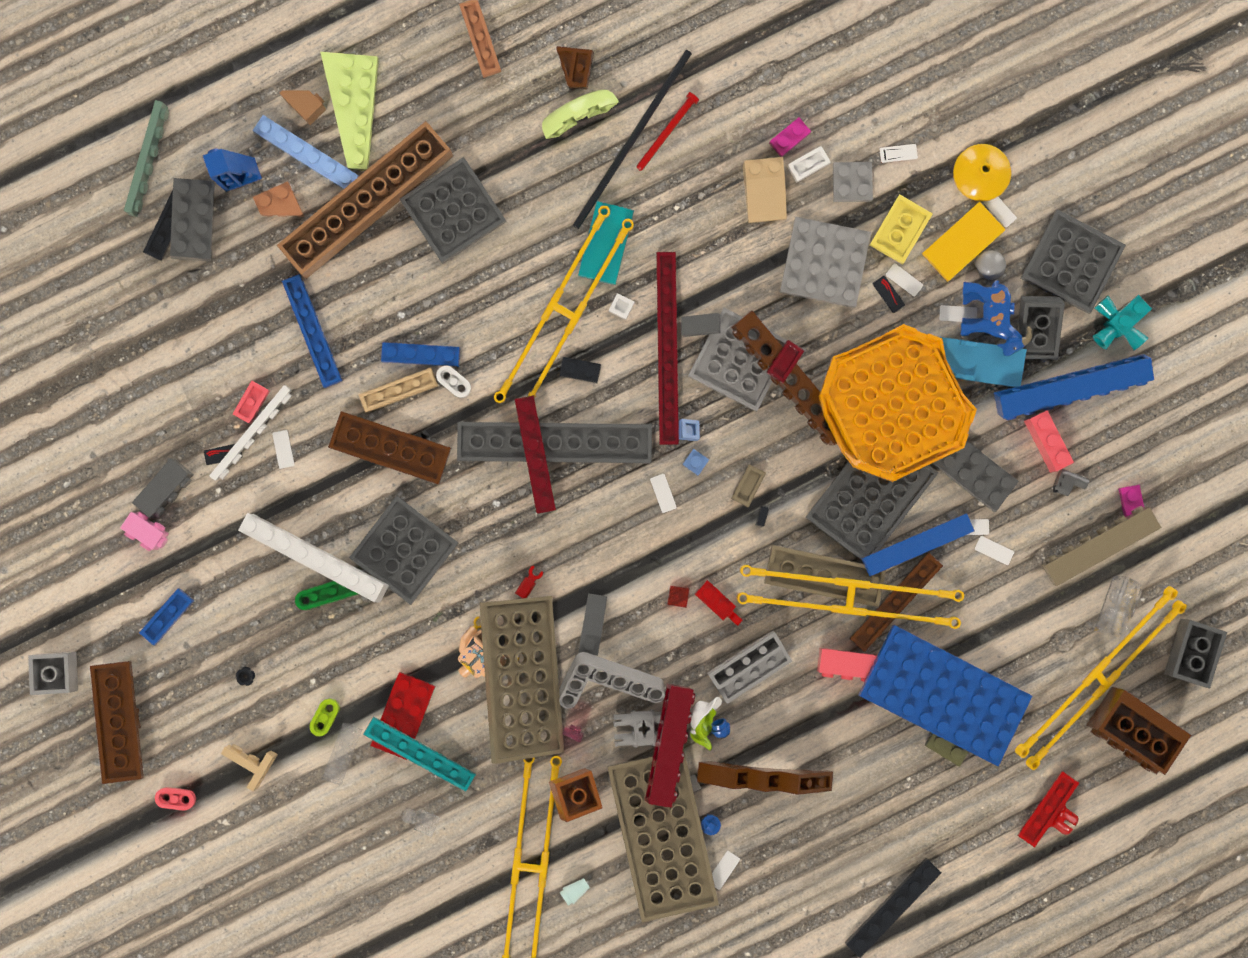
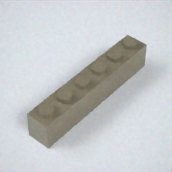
(1101, 545)

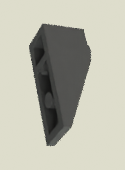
(593, 624)

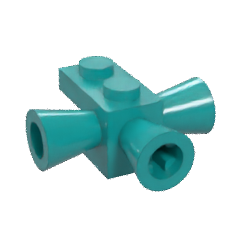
(1121, 322)

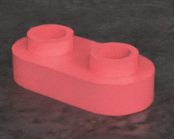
(176, 798)

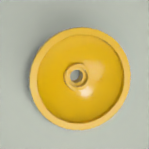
(972, 179)

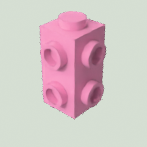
(148, 533)

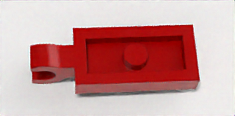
(717, 602)

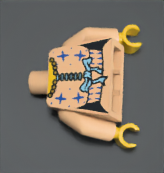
(472, 652)

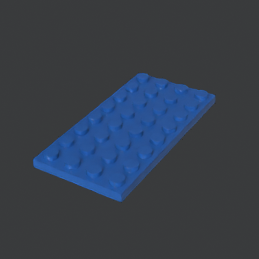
(945, 695)

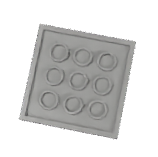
(825, 262)
(730, 368)

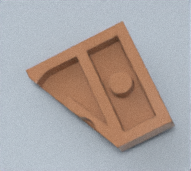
(279, 202)

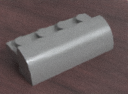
(749, 666)

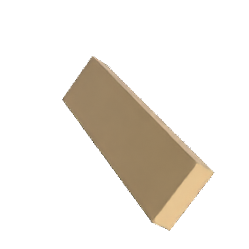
(398, 390)

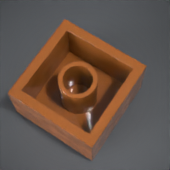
(575, 795)

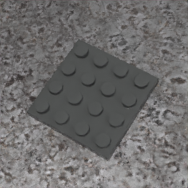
(453, 210)
(1073, 261)
(404, 550)

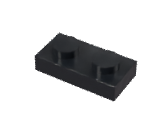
(580, 370)

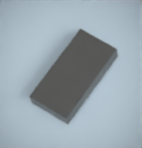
(700, 325)

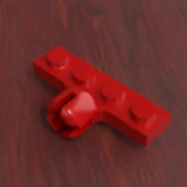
(1051, 811)

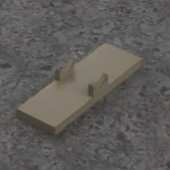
(810, 564)

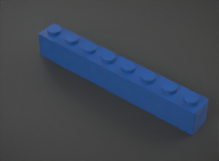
(1074, 386)

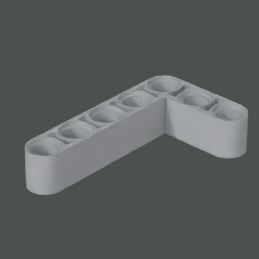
(650, 687)

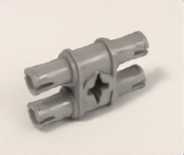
(636, 719)

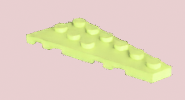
(352, 92)

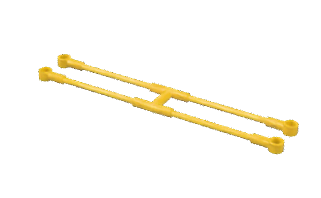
(553, 304)
(852, 584)
(1178, 608)
(518, 866)

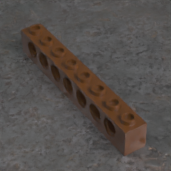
(801, 381)

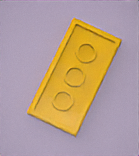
(963, 241)

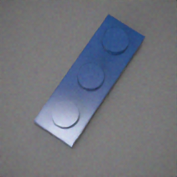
(166, 616)

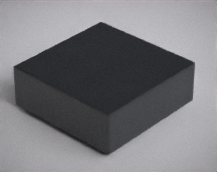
(762, 516)

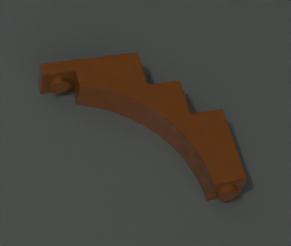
(764, 779)

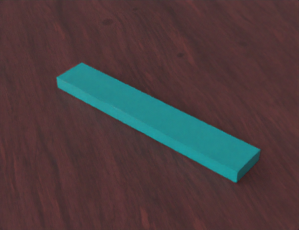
(419, 754)

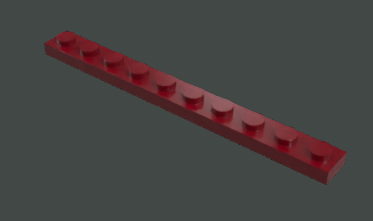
(667, 348)

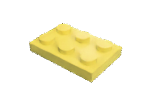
(901, 229)

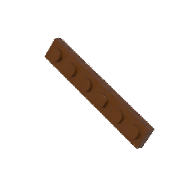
(896, 602)

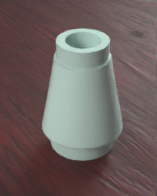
(574, 891)

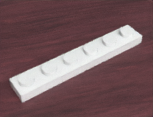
(246, 440)

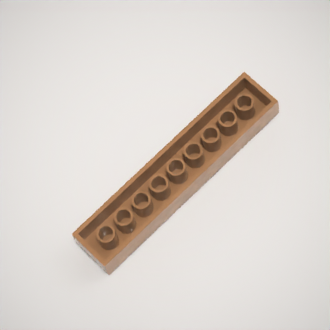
(365, 200)

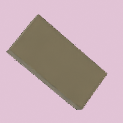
(748, 485)

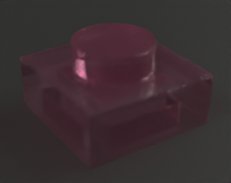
(573, 732)

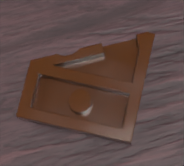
(576, 66)

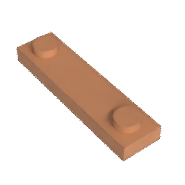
(480, 38)

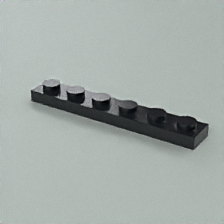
(893, 907)

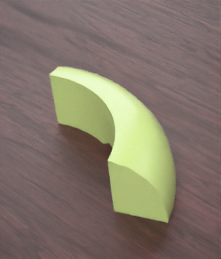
(577, 109)

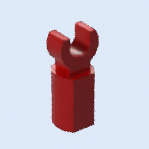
(528, 583)

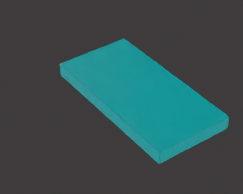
(603, 243)

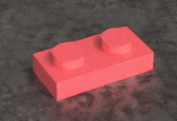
(251, 402)

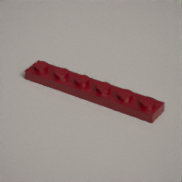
(535, 454)

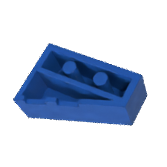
(231, 169)

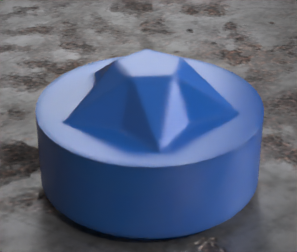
(710, 824)

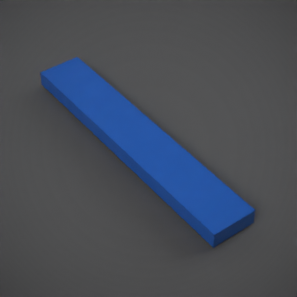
(312, 331)
(918, 544)

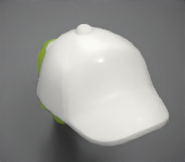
(701, 721)

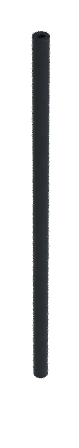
(632, 139)

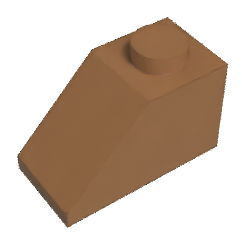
(304, 103)

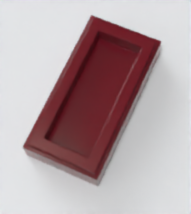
(785, 361)

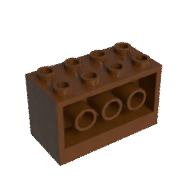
(1138, 731)

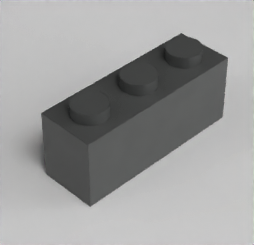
(163, 489)

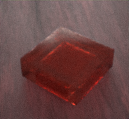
(678, 596)

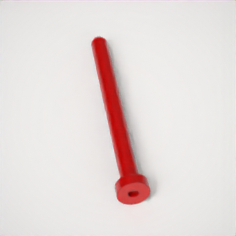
(691, 99)

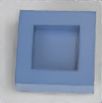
(689, 430)
(695, 462)

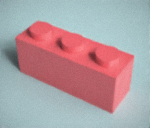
(1049, 441)
(845, 663)

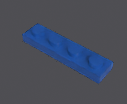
(420, 354)

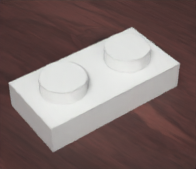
(808, 164)

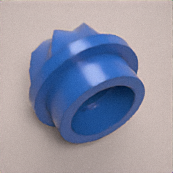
(720, 728)

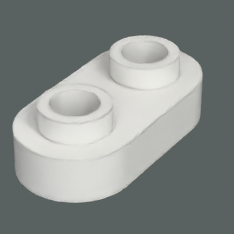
(453, 382)

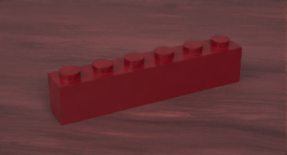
(669, 745)

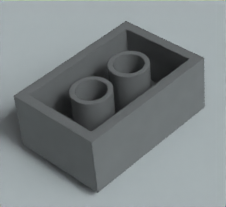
(1195, 653)

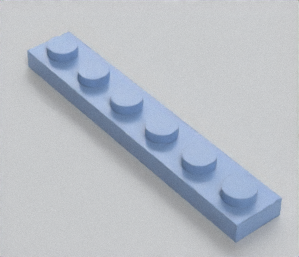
(304, 152)

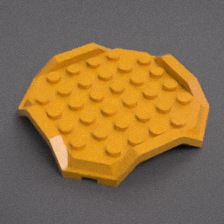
(895, 404)

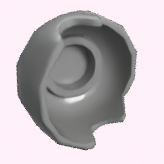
(990, 264)

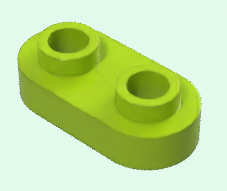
(324, 716)

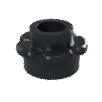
(240, 676)

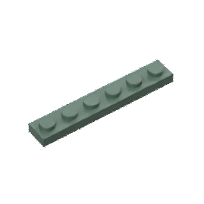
(145, 161)

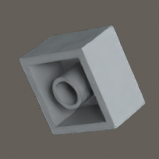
(53, 673)

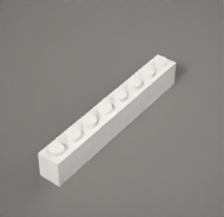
(313, 557)

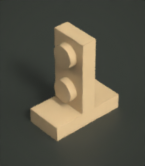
(250, 763)

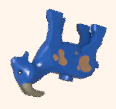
(995, 316)

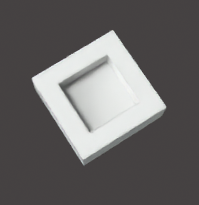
(621, 306)

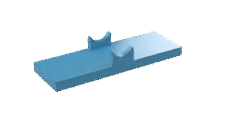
(984, 362)

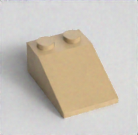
(765, 189)

